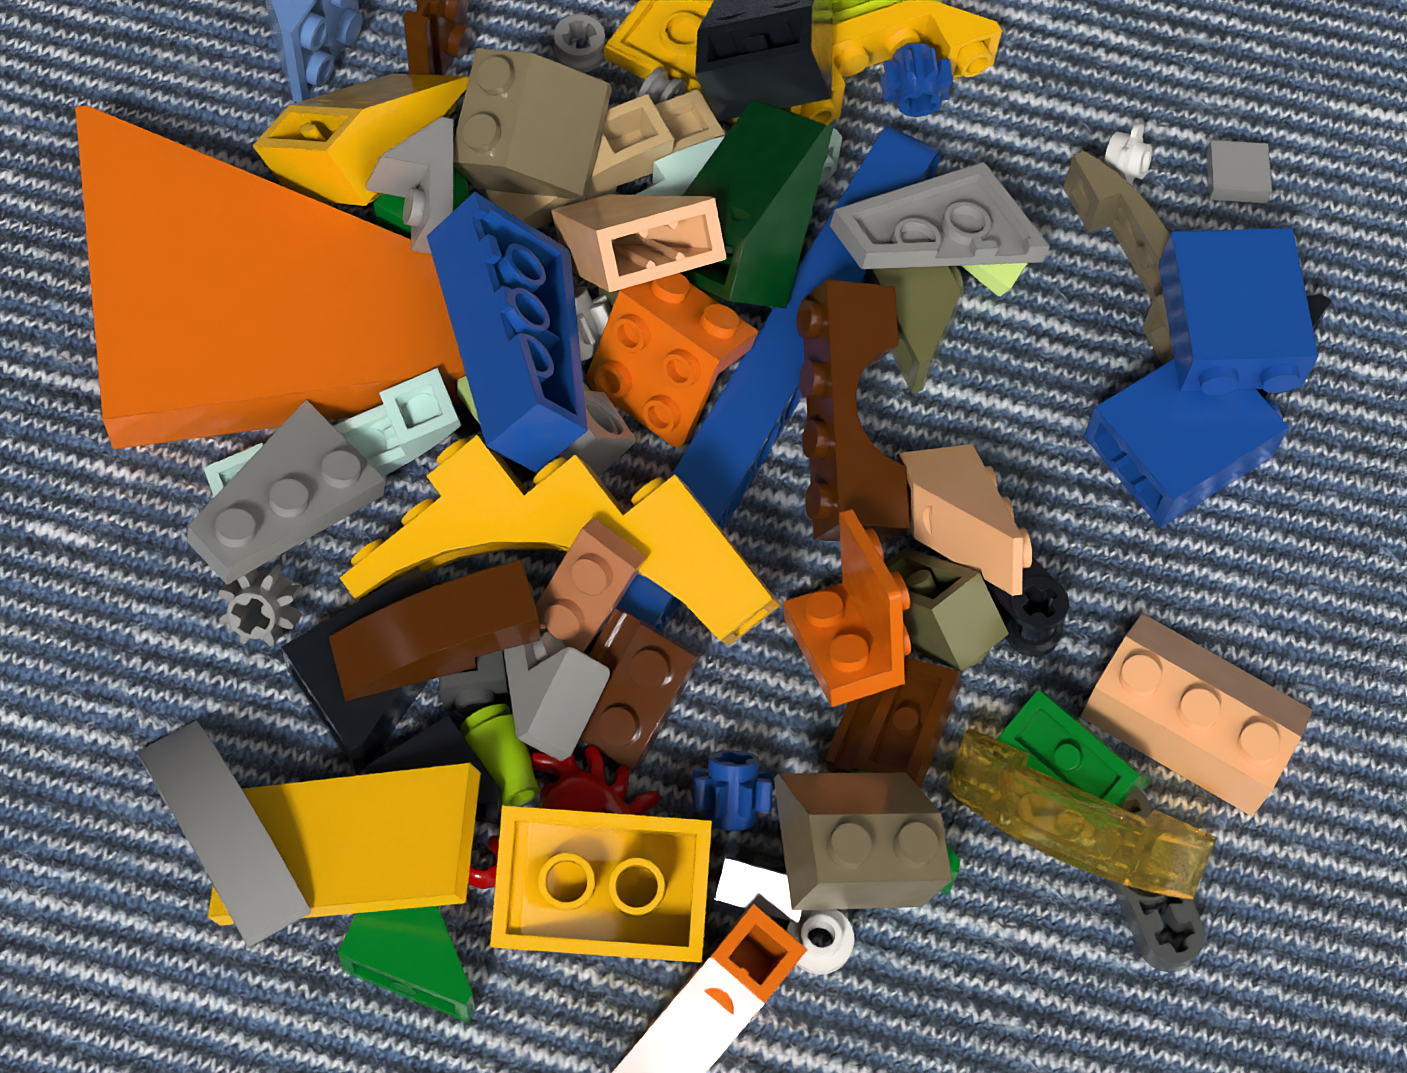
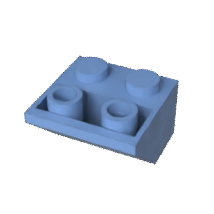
(310, 38)

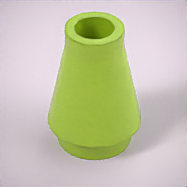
(505, 757)

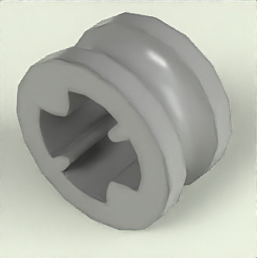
(577, 27)
(661, 88)

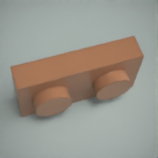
(588, 585)

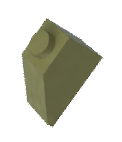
(925, 314)
(949, 610)

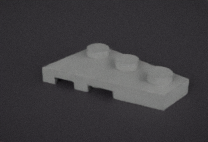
(940, 222)
(284, 496)

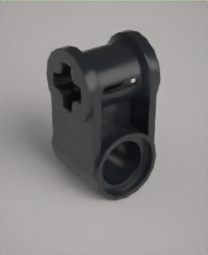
(1033, 611)

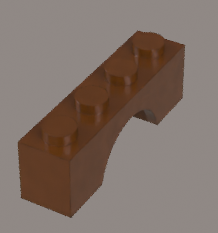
(842, 334)

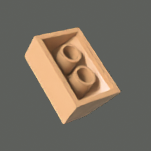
(1197, 714)

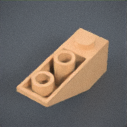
(963, 516)

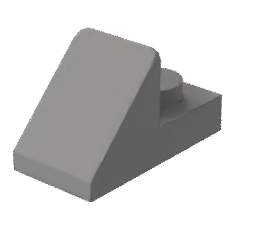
(423, 175)
(552, 693)

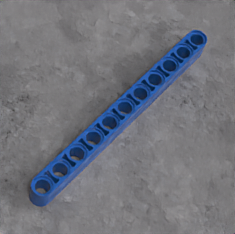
(766, 382)

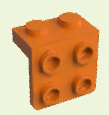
(665, 353)

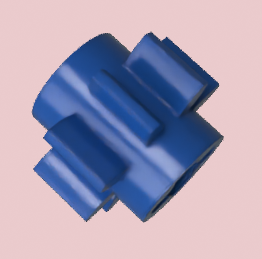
(916, 80)
(732, 790)

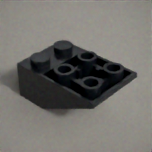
(764, 54)

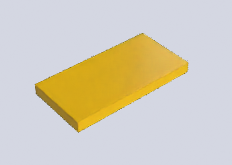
(372, 839)

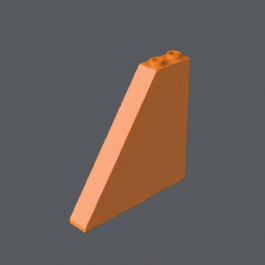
(241, 296)

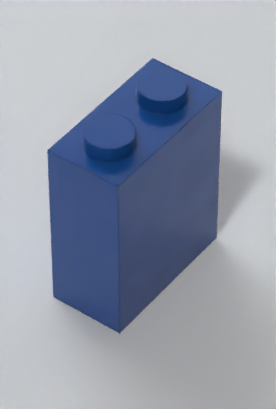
(1237, 310)
(1182, 445)

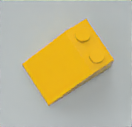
(601, 884)

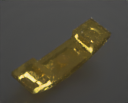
(1076, 826)

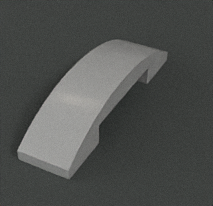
(224, 833)

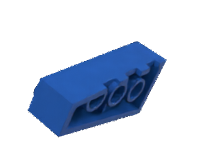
(514, 329)

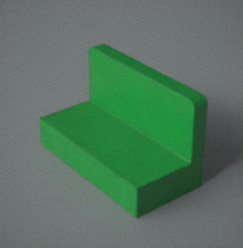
(1071, 751)

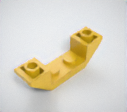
(876, 36)

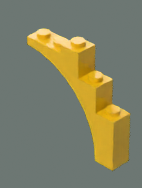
(491, 511)

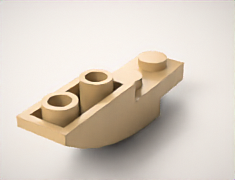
(629, 144)

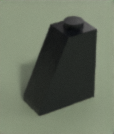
(363, 723)

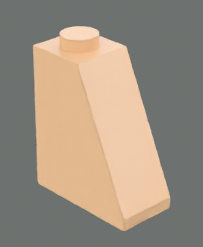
(639, 237)

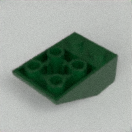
(764, 200)

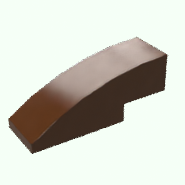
(436, 631)

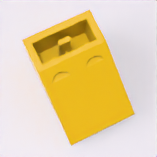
(335, 139)

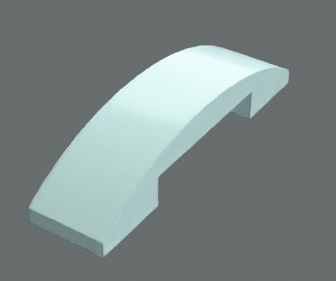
(388, 436)

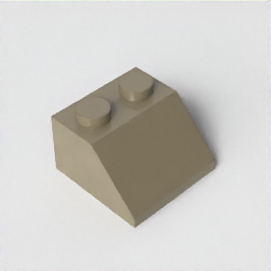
(529, 125)
(860, 841)

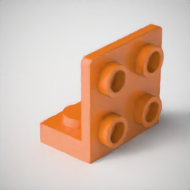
(855, 628)

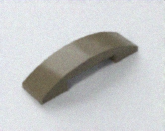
(1110, 201)

